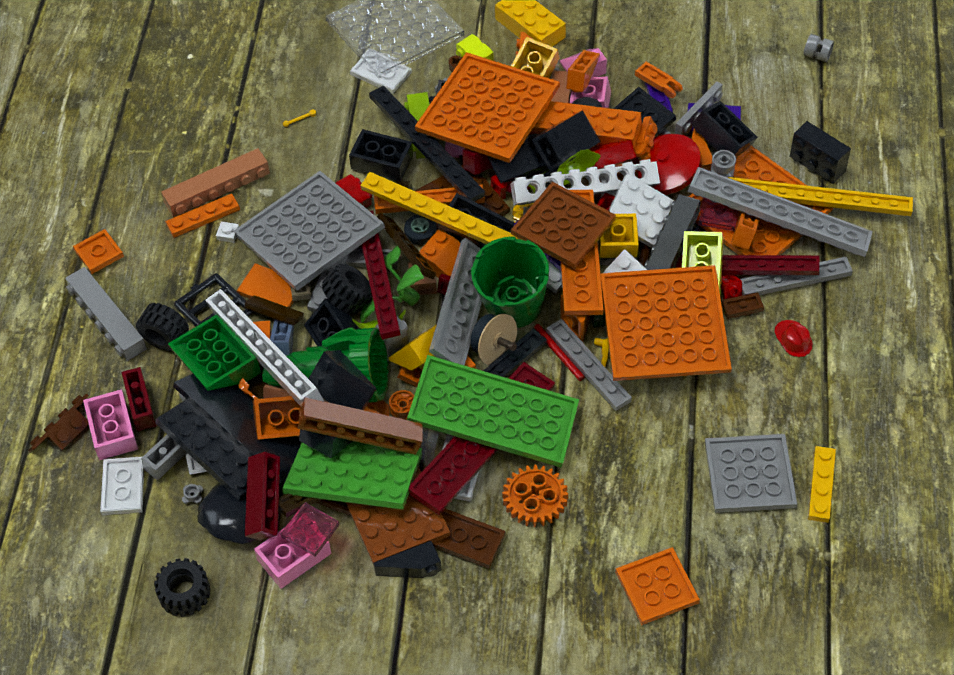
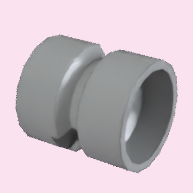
(812, 47)
(723, 163)

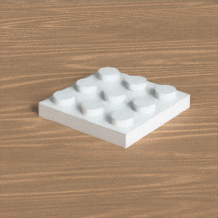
(647, 203)

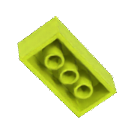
(703, 250)

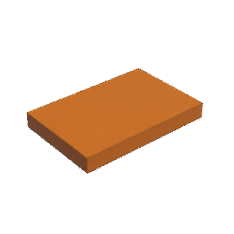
(267, 285)

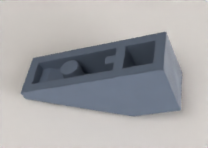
(283, 336)

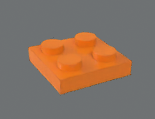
(98, 251)

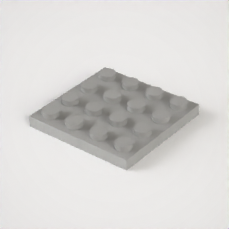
(750, 473)

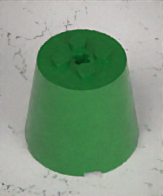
(511, 278)

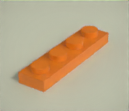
(202, 215)

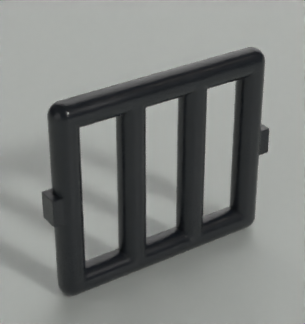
(196, 289)

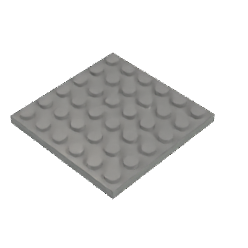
(308, 230)

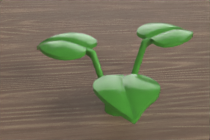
(404, 290)

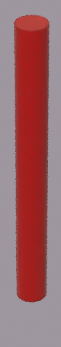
(560, 354)

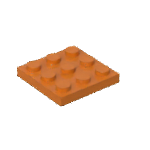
(657, 586)

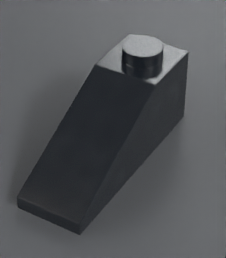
(412, 563)

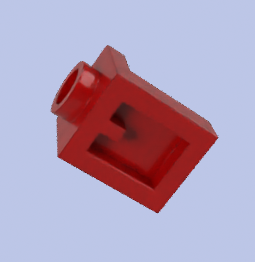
(731, 286)

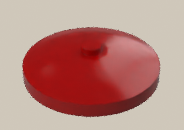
(676, 162)

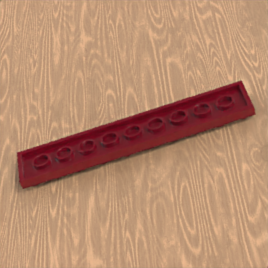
(462, 458)

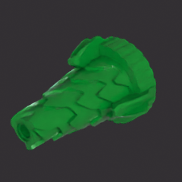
(360, 346)

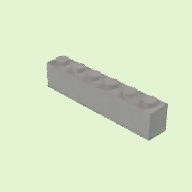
(105, 313)

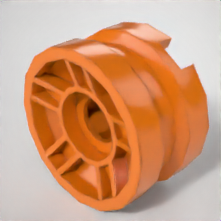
(398, 401)

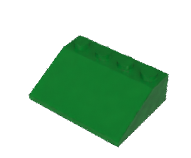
(215, 355)

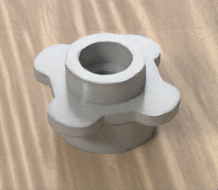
(190, 489)

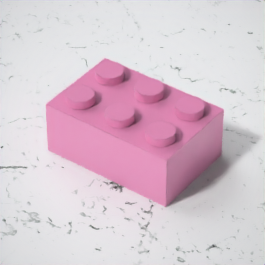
(110, 424)
(285, 560)

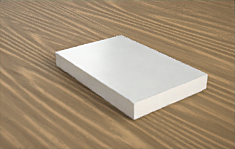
(391, 81)
(122, 486)

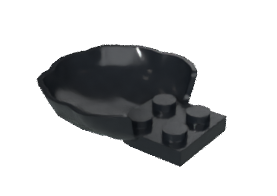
(224, 515)

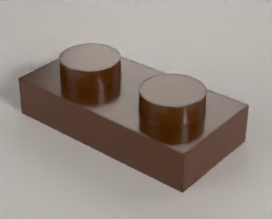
(742, 305)

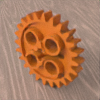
(535, 495)

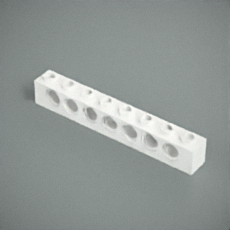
(647, 168)

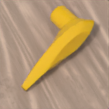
(605, 349)

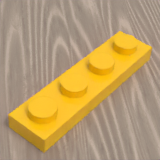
(821, 484)

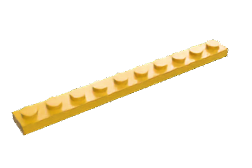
(835, 197)
(432, 209)

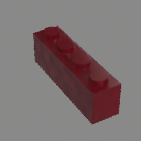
(262, 496)

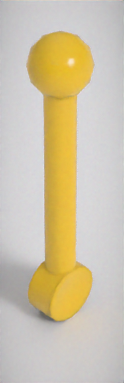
(312, 113)

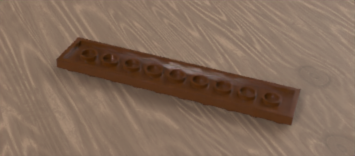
(468, 538)

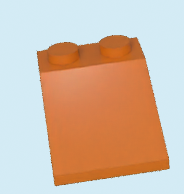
(441, 252)

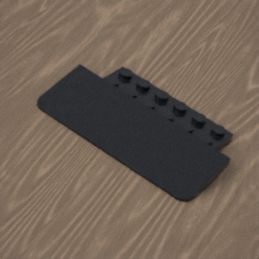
(221, 433)

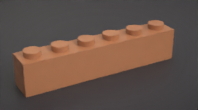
(215, 182)

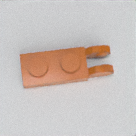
(658, 79)
(645, 138)

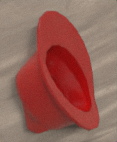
(794, 338)

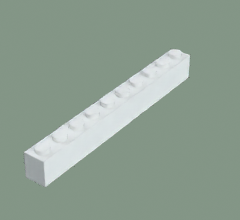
(263, 348)

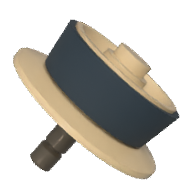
(493, 336)

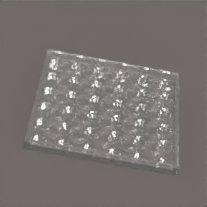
(393, 31)

